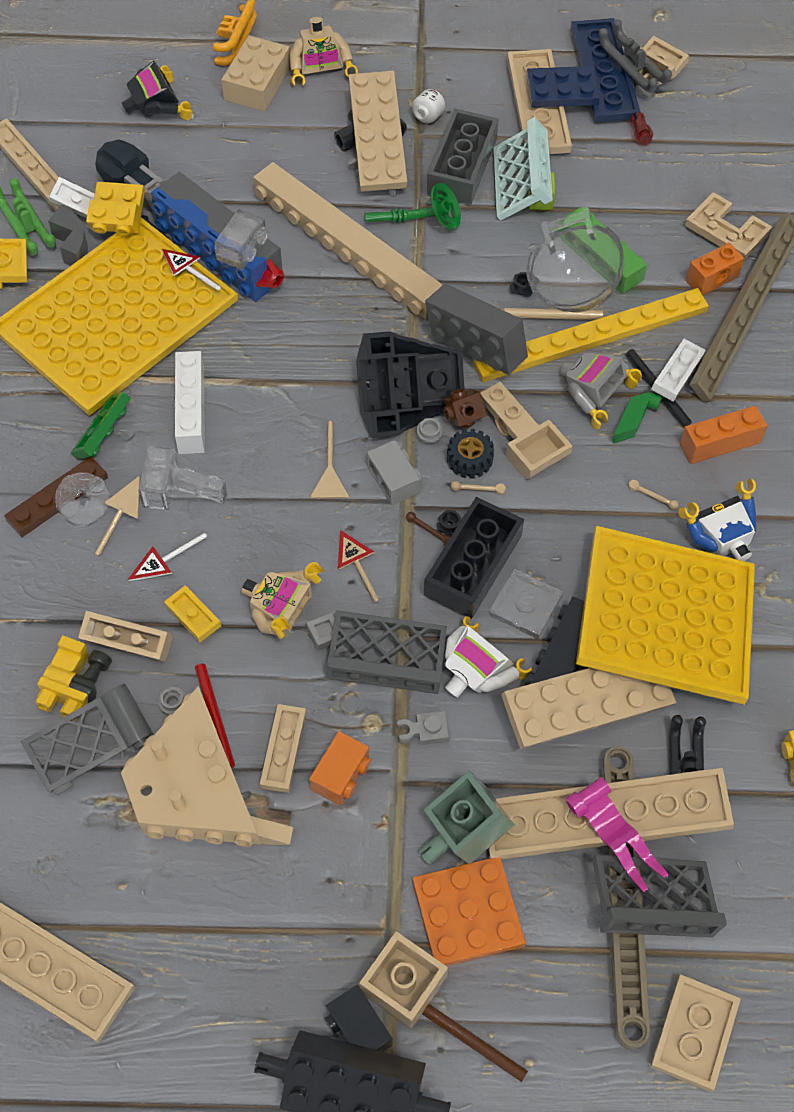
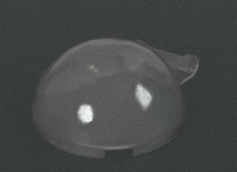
(576, 266)

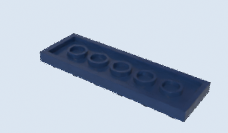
(614, 84)

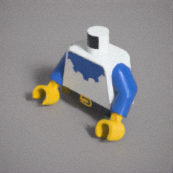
(724, 526)

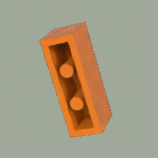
(723, 434)

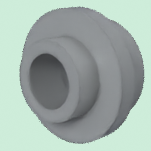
(170, 694)

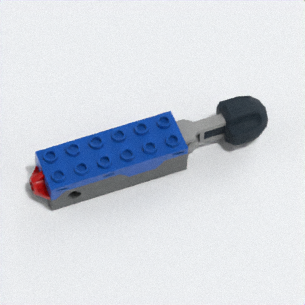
(190, 217)

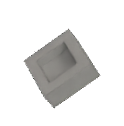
(322, 630)

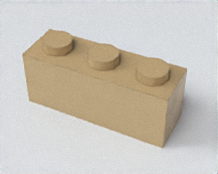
(125, 636)

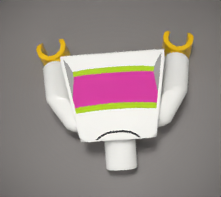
(478, 662)

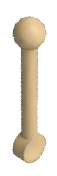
(634, 486)
(499, 488)

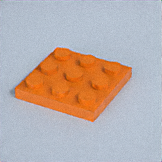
(468, 912)

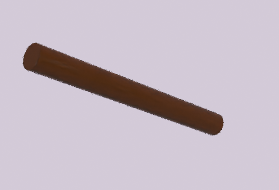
(475, 1042)

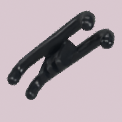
(692, 760)

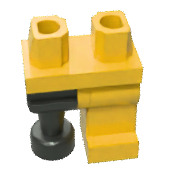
(63, 679)

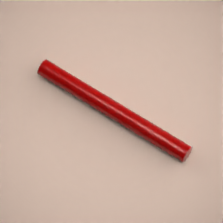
(211, 703)

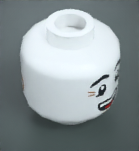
(428, 106)

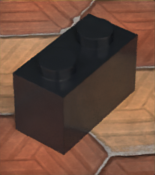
(357, 1021)

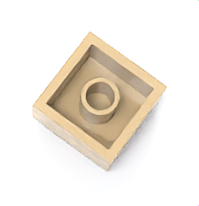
(403, 979)

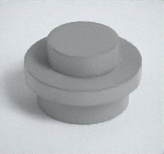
(429, 430)

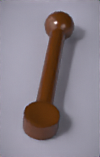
(411, 517)

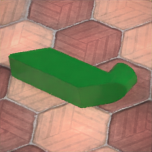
(634, 414)

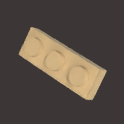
(283, 748)

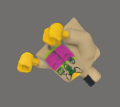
(319, 51)
(281, 598)

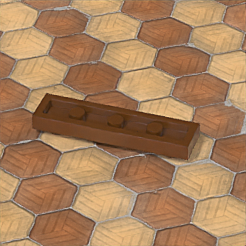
(42, 504)

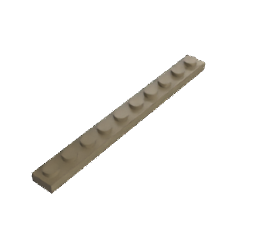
(744, 309)

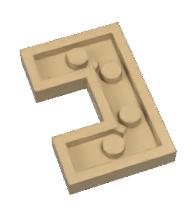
(709, 223)

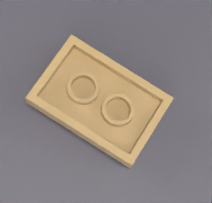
(695, 1033)

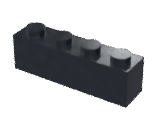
(563, 645)

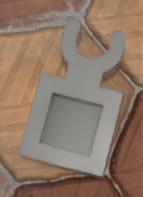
(429, 728)

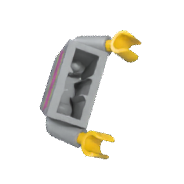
(595, 379)

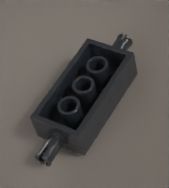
(347, 1078)

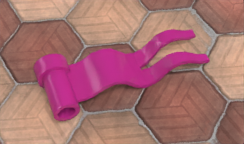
(612, 828)

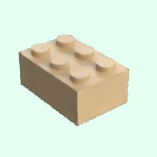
(256, 73)

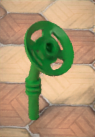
(438, 209)

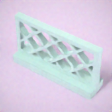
(537, 164)

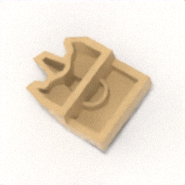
(664, 57)

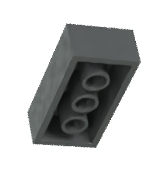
(463, 154)
(477, 328)

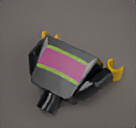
(154, 94)

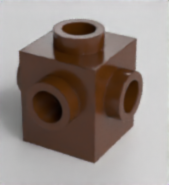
(464, 407)

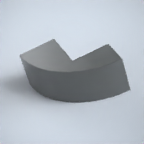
(68, 228)

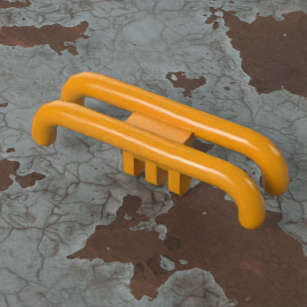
(236, 30)

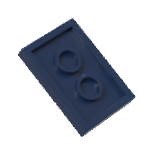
(562, 86)

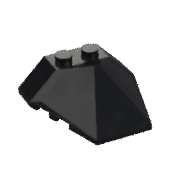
(404, 381)

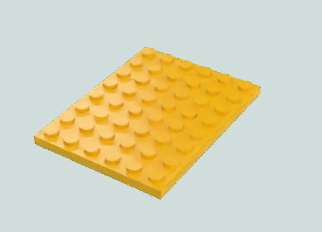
(112, 316)

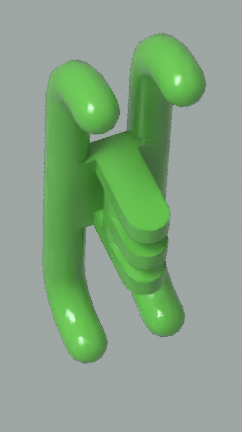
(25, 218)

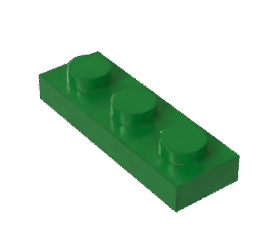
(101, 426)

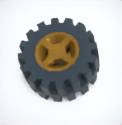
(470, 453)

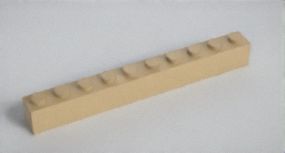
(346, 238)

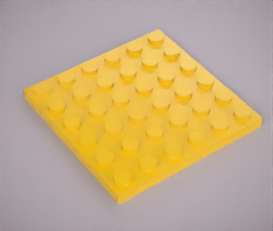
(668, 615)

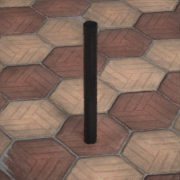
(648, 375)

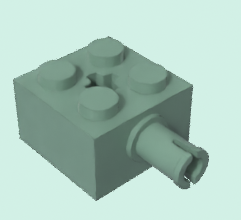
(466, 820)

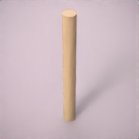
(554, 314)

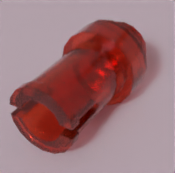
(643, 132)

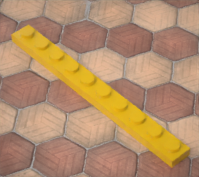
(604, 331)

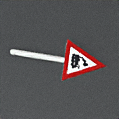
(180, 261)
(155, 566)

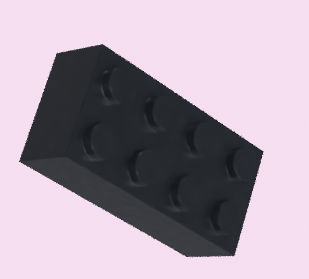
(473, 557)

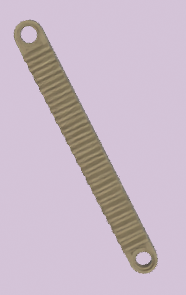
(627, 950)

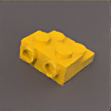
(116, 208)
(13, 261)

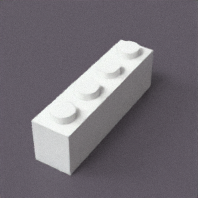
(189, 402)

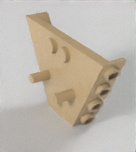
(189, 781)

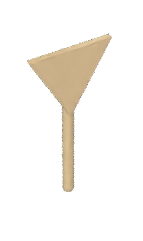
(329, 485)

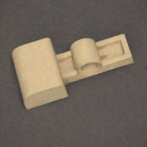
(533, 445)

